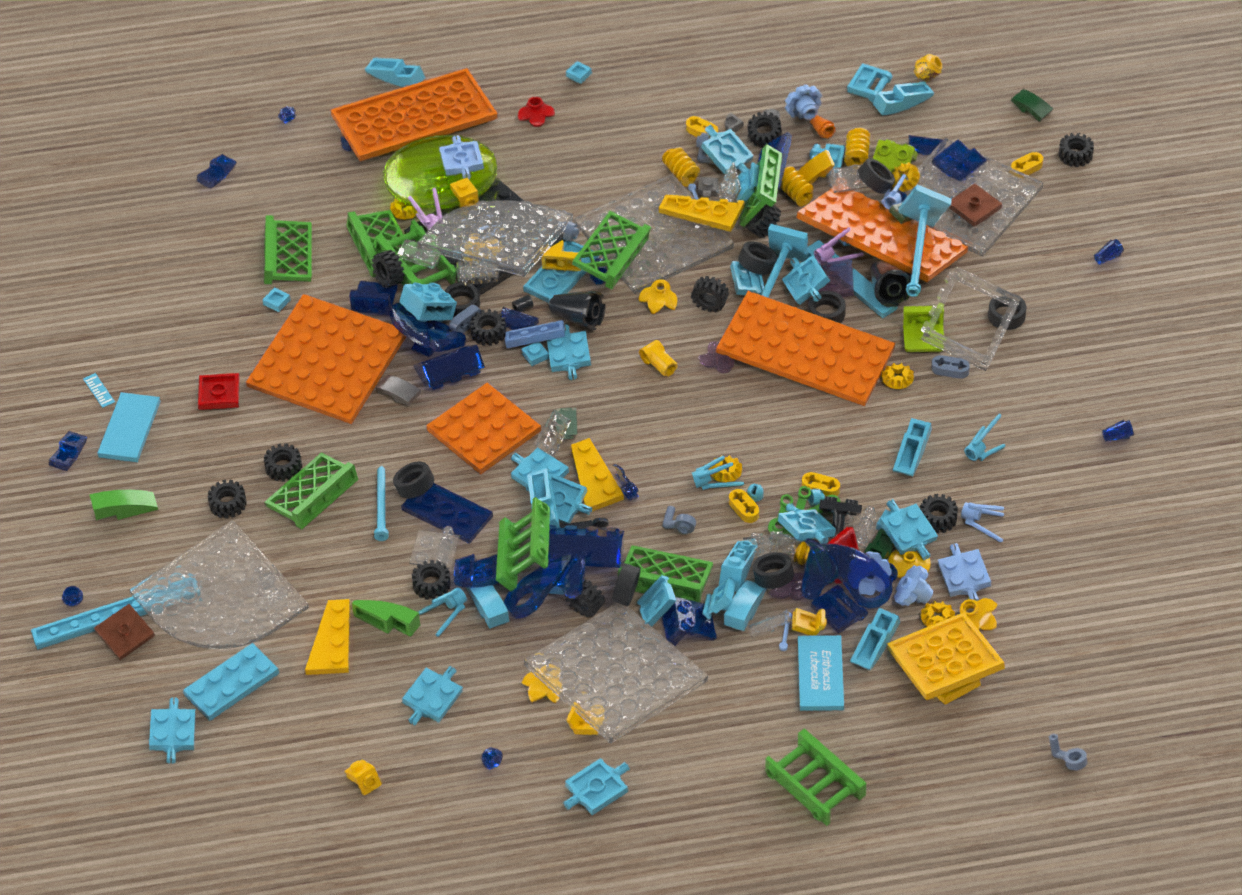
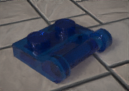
(836, 614)

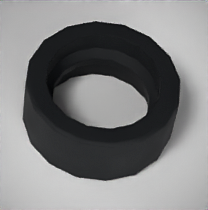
(876, 176)
(757, 257)
(459, 289)
(829, 298)
(1016, 321)
(409, 488)
(770, 561)
(626, 584)

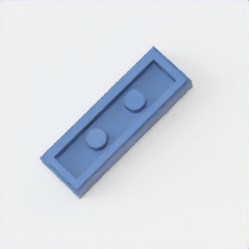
(534, 334)

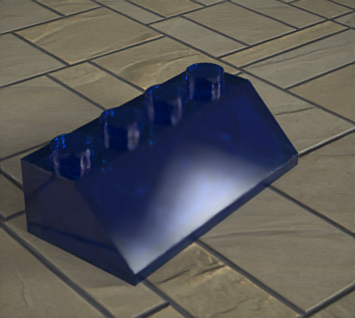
(605, 545)

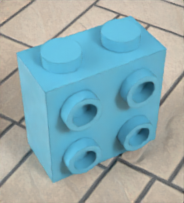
(428, 302)

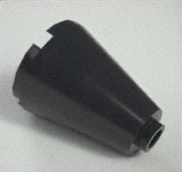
(889, 283)
(579, 308)

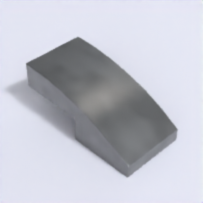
(399, 389)

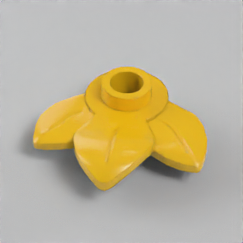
(658, 298)
(982, 615)
(538, 689)

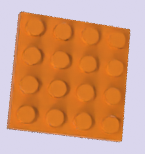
(483, 428)

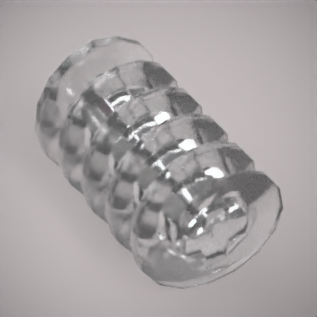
(474, 271)

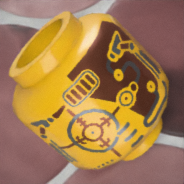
(928, 67)

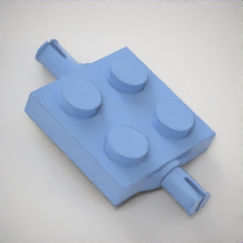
(461, 158)
(964, 573)

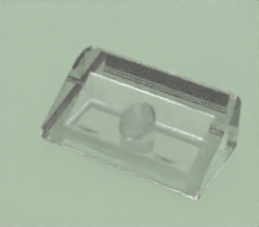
(410, 252)

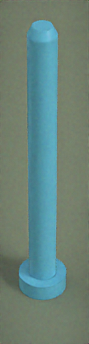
(381, 532)

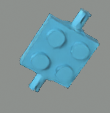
(726, 148)
(805, 279)
(569, 352)
(535, 462)
(568, 498)
(806, 524)
(908, 529)
(432, 695)
(172, 730)
(596, 786)

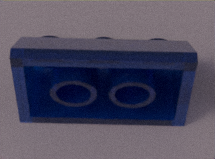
(450, 366)

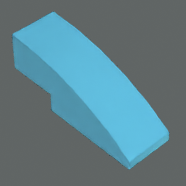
(395, 71)
(902, 97)
(912, 447)
(541, 487)
(489, 605)
(744, 605)
(875, 639)

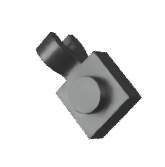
(707, 187)

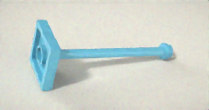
(926, 208)
(786, 244)

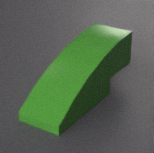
(122, 503)
(387, 616)

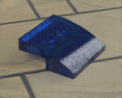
(958, 161)
(474, 572)

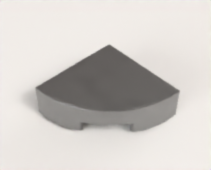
(733, 123)

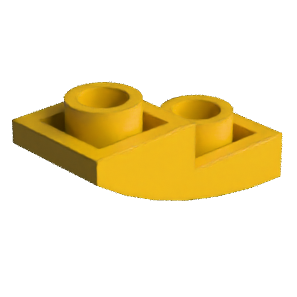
(817, 167)

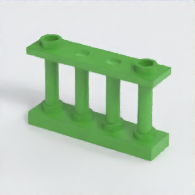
(416, 232)
(510, 538)
(824, 759)

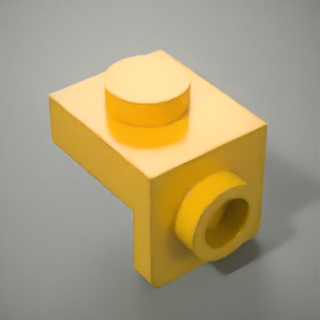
(465, 192)
(808, 622)
(579, 725)
(364, 776)

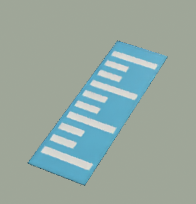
(98, 390)

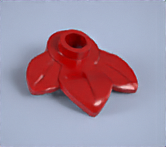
(535, 111)

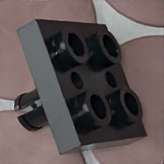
(840, 510)

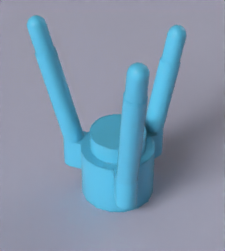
(977, 448)
(702, 475)
(453, 600)

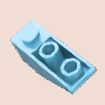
(738, 563)

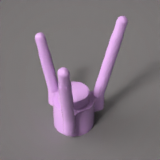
(429, 220)
(825, 252)

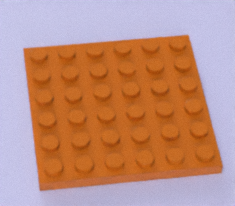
(326, 359)

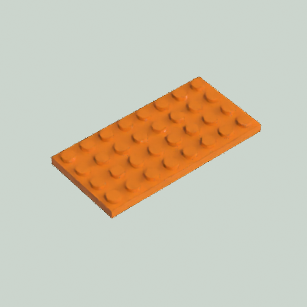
(413, 113)
(880, 233)
(806, 348)

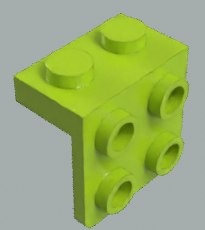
(894, 154)
(913, 321)

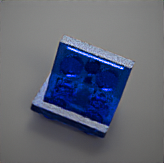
(372, 298)
(687, 618)

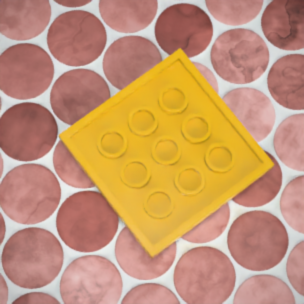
(945, 656)

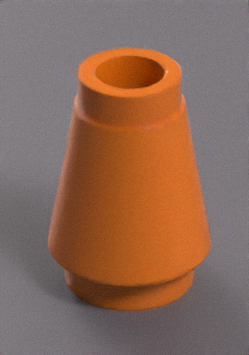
(823, 126)

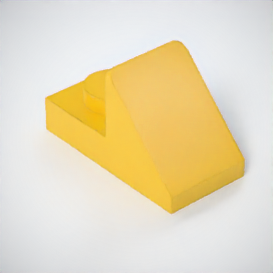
(558, 259)

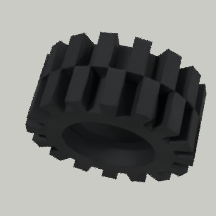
(764, 120)
(1076, 157)
(761, 221)
(388, 268)
(711, 302)
(488, 319)
(282, 453)
(225, 490)
(940, 504)
(431, 570)
(588, 601)

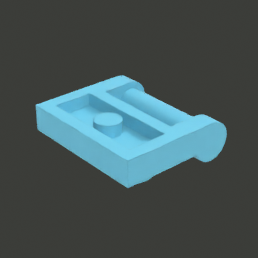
(865, 78)

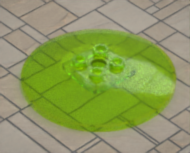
(419, 169)

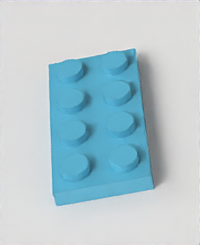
(230, 681)

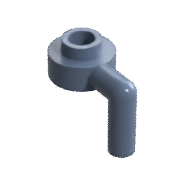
(701, 154)
(571, 232)
(684, 523)
(1074, 758)

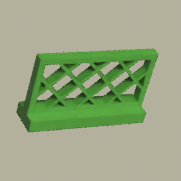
(767, 184)
(365, 243)
(623, 259)
(273, 263)
(320, 496)
(681, 587)

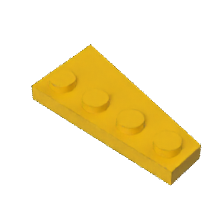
(711, 213)
(595, 476)
(332, 641)

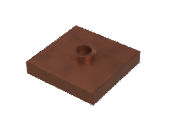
(975, 205)
(124, 631)

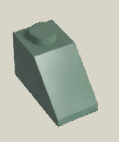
(571, 413)

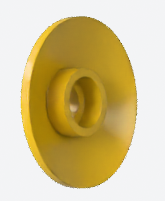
(907, 561)

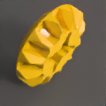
(912, 174)
(407, 213)
(897, 382)
(733, 473)
(927, 613)

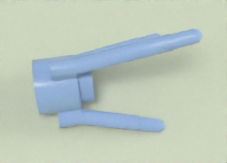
(893, 197)
(973, 512)

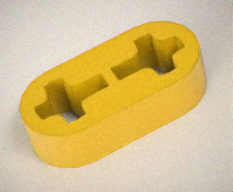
(697, 125)
(1029, 163)
(821, 482)
(740, 508)

